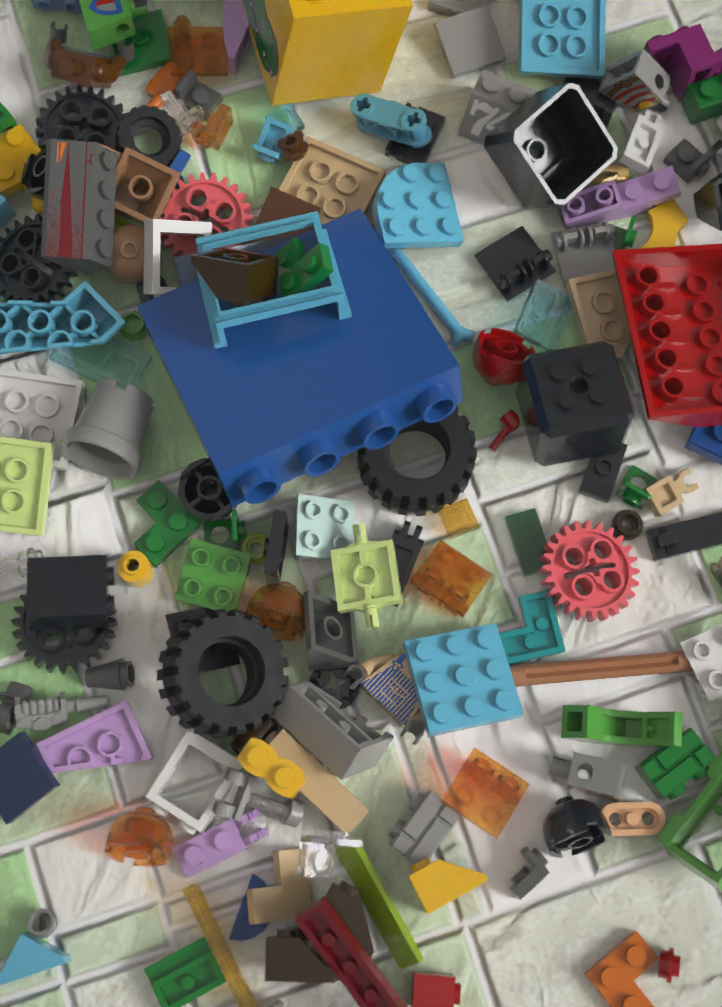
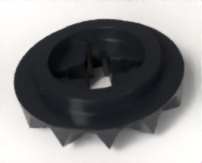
(347, 695)

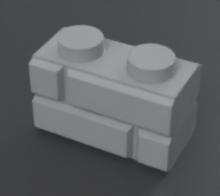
(424, 827)

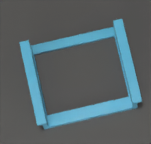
(275, 307)

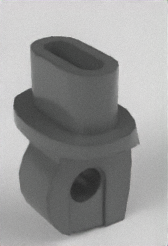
(7, 712)

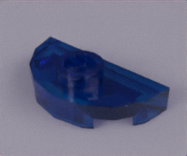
(242, 929)

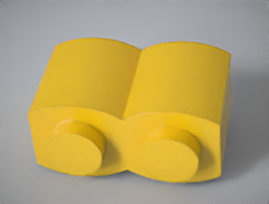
(263, 762)

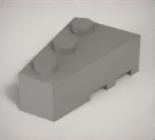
(329, 732)

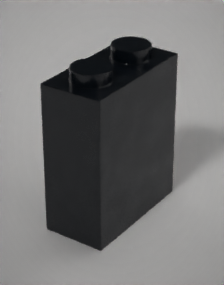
(69, 592)

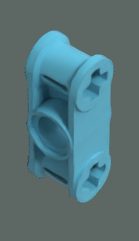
(391, 120)

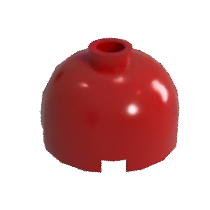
(500, 356)

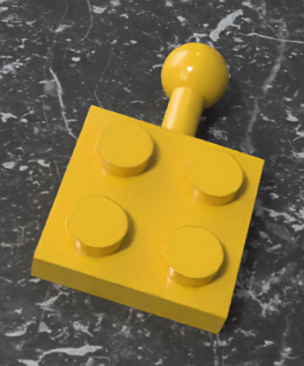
(14, 151)

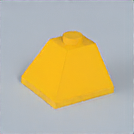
(442, 882)

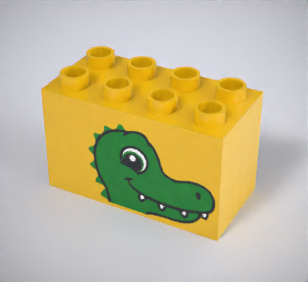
(324, 45)

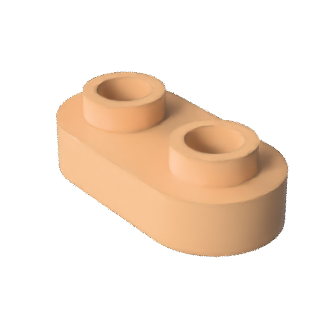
(630, 818)

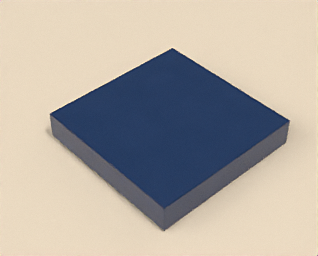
(23, 777)

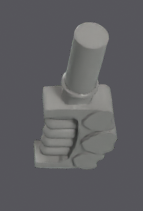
(53, 711)

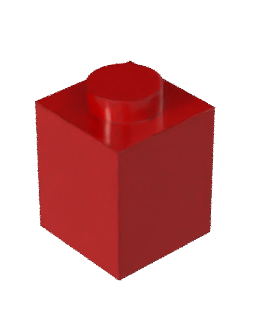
(434, 990)

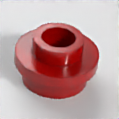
(668, 965)

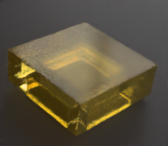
(458, 519)

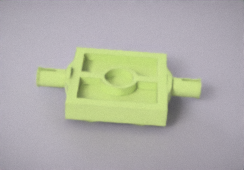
(366, 576)

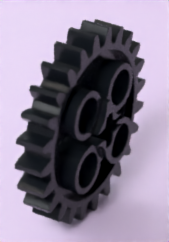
(89, 108)
(19, 276)
(60, 654)

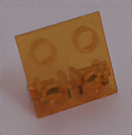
(196, 49)
(450, 579)
(485, 793)

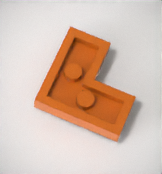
(617, 970)

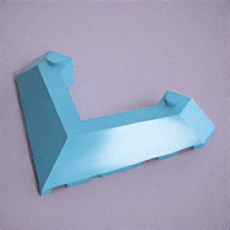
(42, 326)

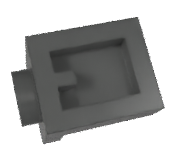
(196, 93)
(688, 161)
(527, 879)

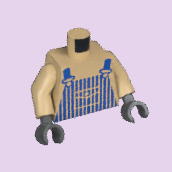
(392, 688)

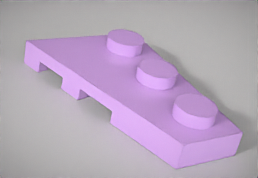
(97, 742)

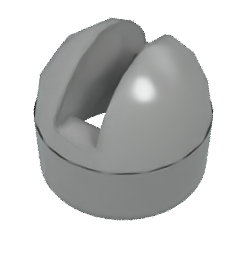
(35, 923)

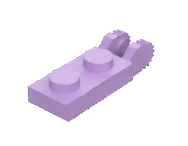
(216, 844)

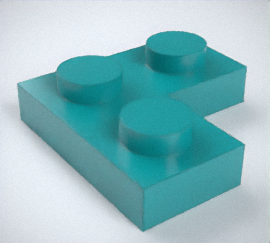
(541, 631)

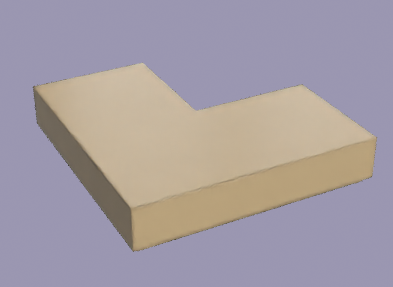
(284, 899)

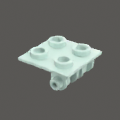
(322, 526)

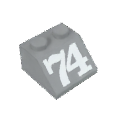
(491, 104)

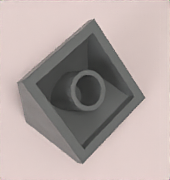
(328, 634)

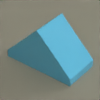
(31, 957)

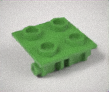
(213, 576)

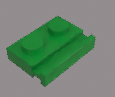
(185, 974)

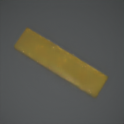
(219, 946)

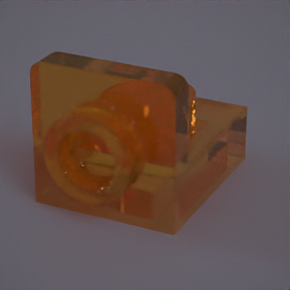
(216, 129)

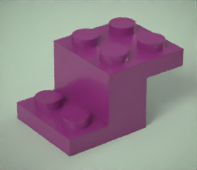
(685, 57)

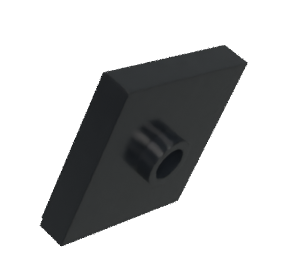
(275, 547)

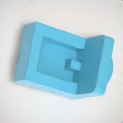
(271, 133)

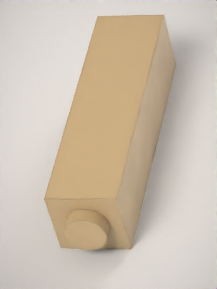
(321, 785)

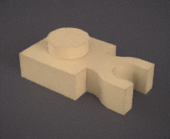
(667, 492)

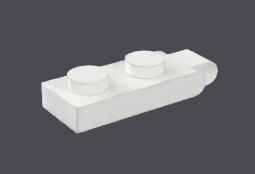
(642, 142)

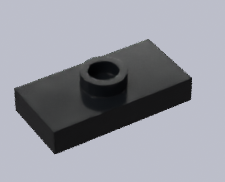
(602, 475)

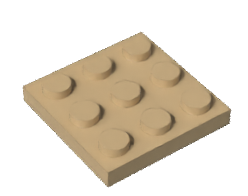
(333, 181)

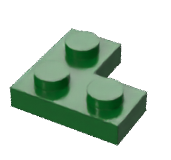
(301, 270)
(172, 524)

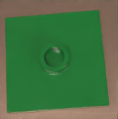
(149, 43)

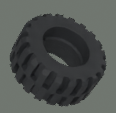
(429, 492)
(262, 665)

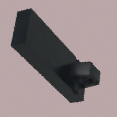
(685, 537)

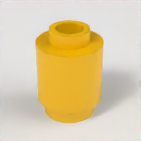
(139, 577)

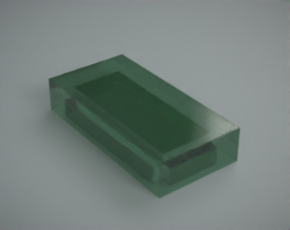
(527, 540)

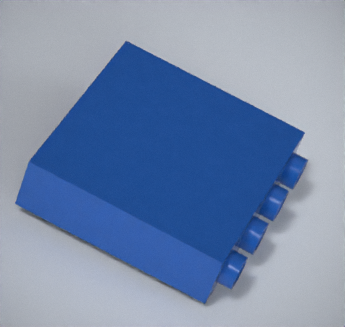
(304, 383)

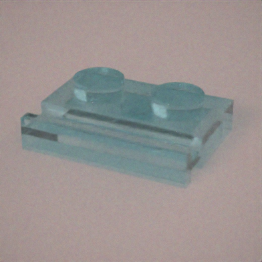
(543, 315)

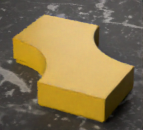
(664, 224)

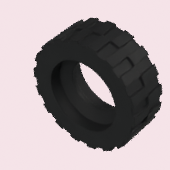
(153, 118)

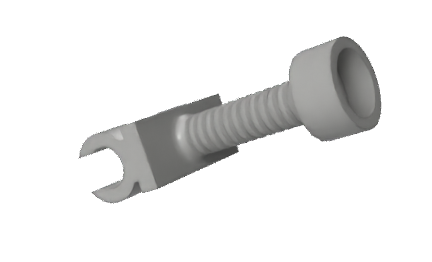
(289, 812)

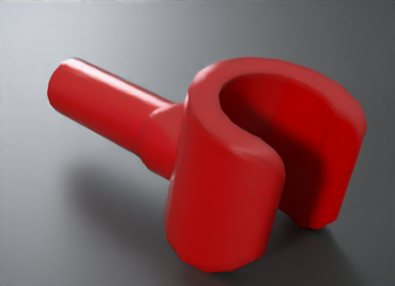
(511, 422)

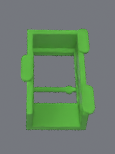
(682, 827)

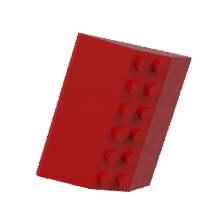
(675, 329)

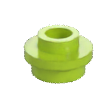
(252, 539)

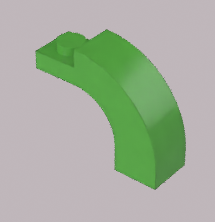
(620, 727)

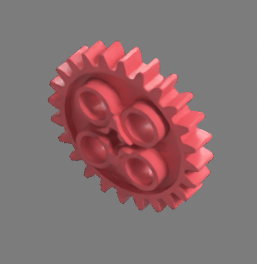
(217, 197)
(598, 598)

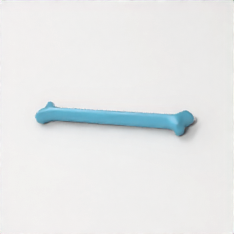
(459, 333)

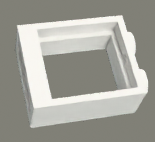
(152, 232)
(164, 806)

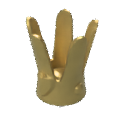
(615, 172)

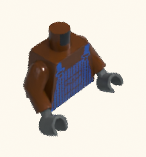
(83, 66)

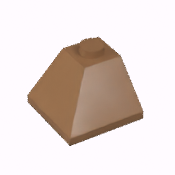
(142, 186)

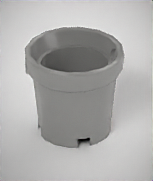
(110, 431)

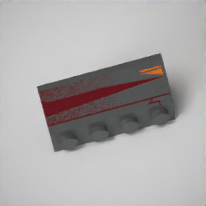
(79, 205)

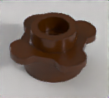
(293, 146)

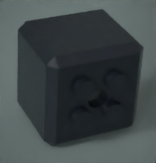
(570, 144)
(570, 424)

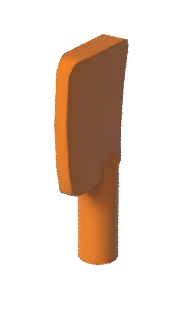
(161, 83)

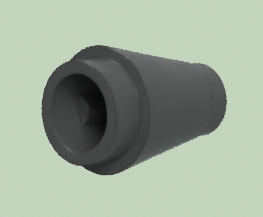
(111, 675)

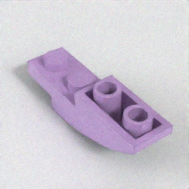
(621, 200)

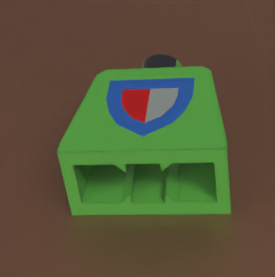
(110, 19)

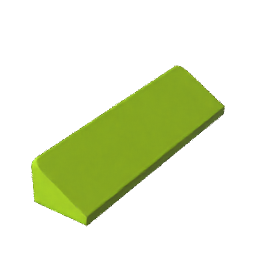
(380, 906)

